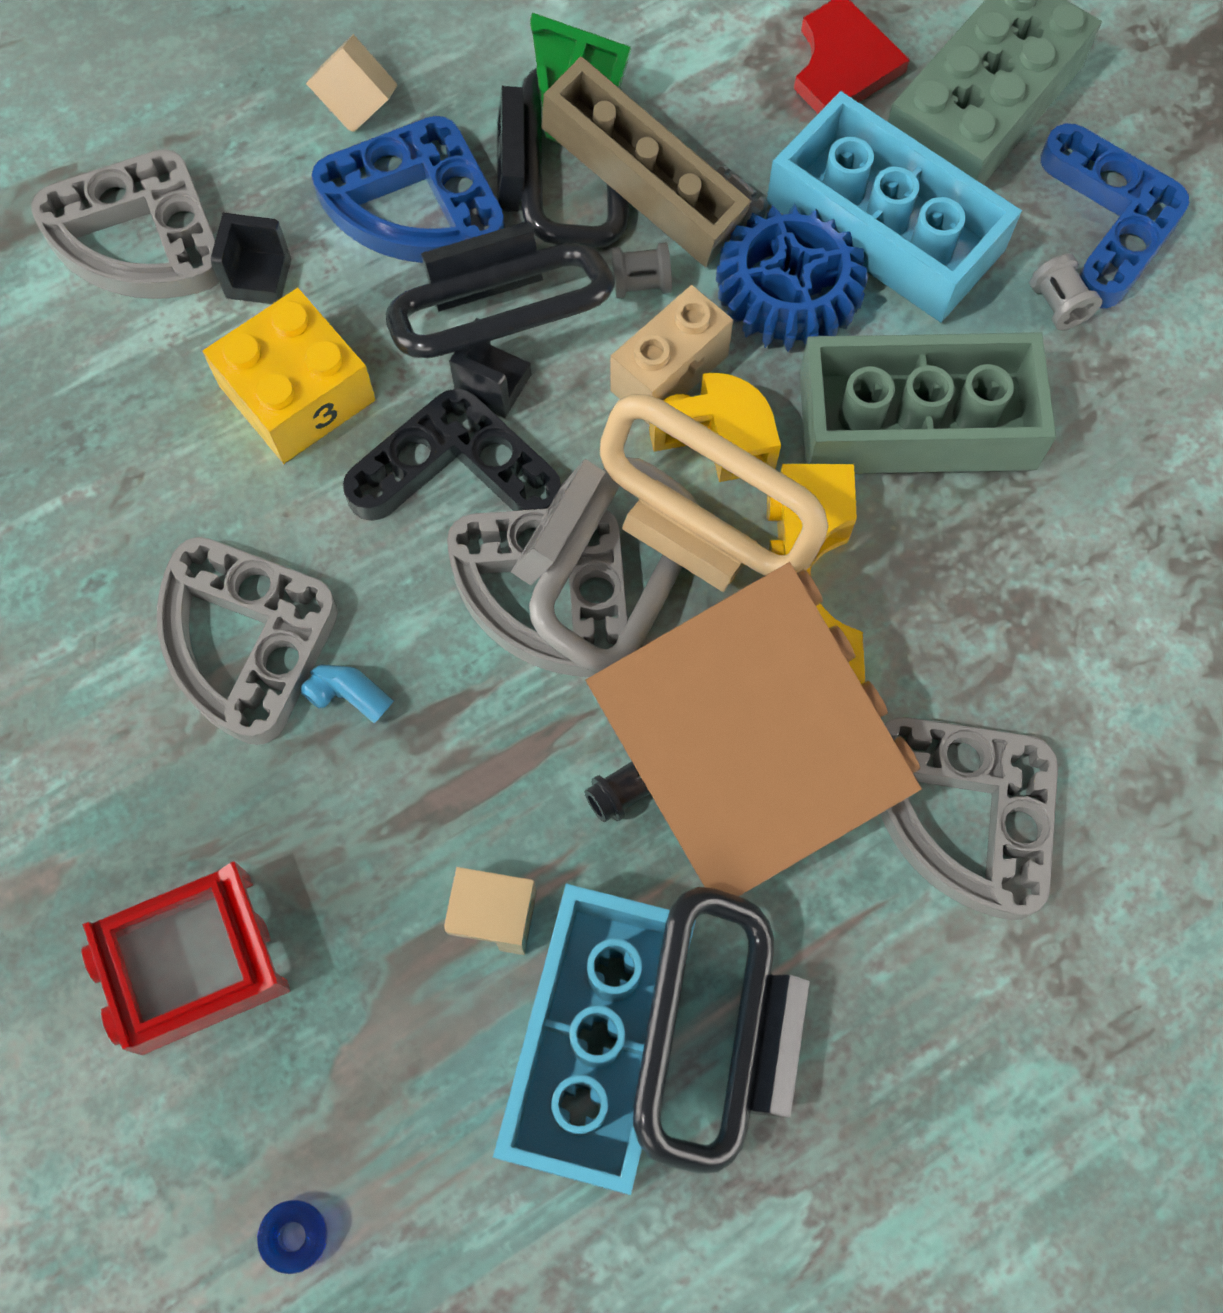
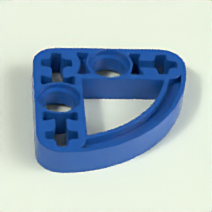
(419, 163)

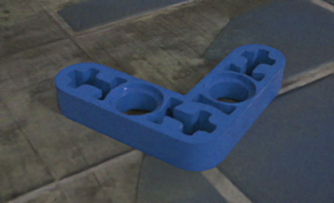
(1131, 202)

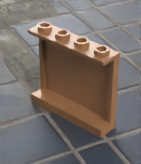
(756, 732)

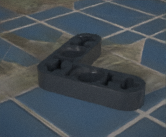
(445, 445)

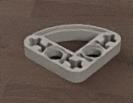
(157, 198)
(281, 629)
(526, 644)
(993, 776)

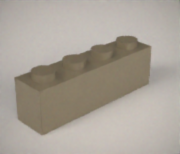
(643, 161)

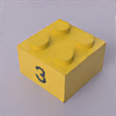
(290, 375)

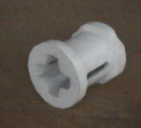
(1065, 292)

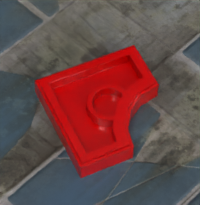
(846, 55)

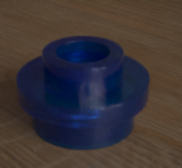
(271, 1231)

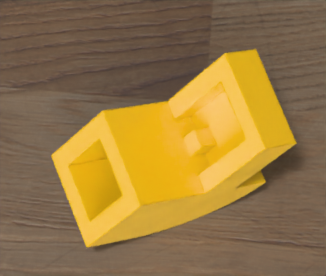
(732, 411)

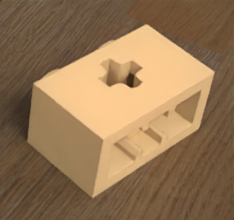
(672, 349)

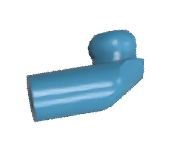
(346, 683)

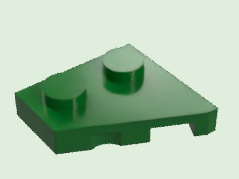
(560, 45)

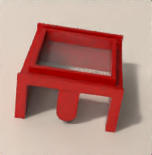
(181, 961)

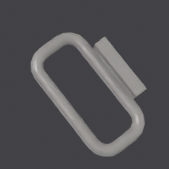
(557, 548)

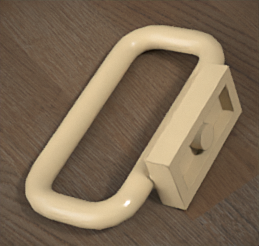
(685, 529)

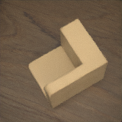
(352, 84)
(491, 908)

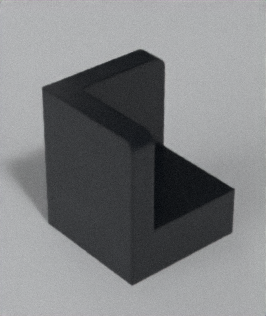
(251, 258)
(490, 375)

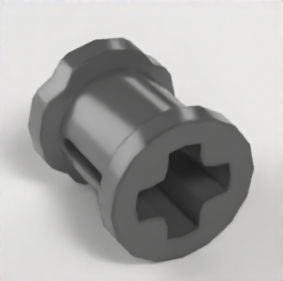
(642, 270)

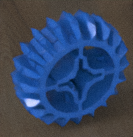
(778, 293)

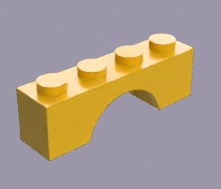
(836, 492)

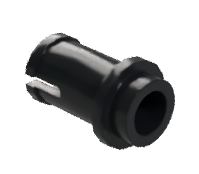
(616, 792)

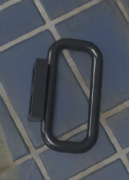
(522, 174)
(487, 268)
(764, 1039)

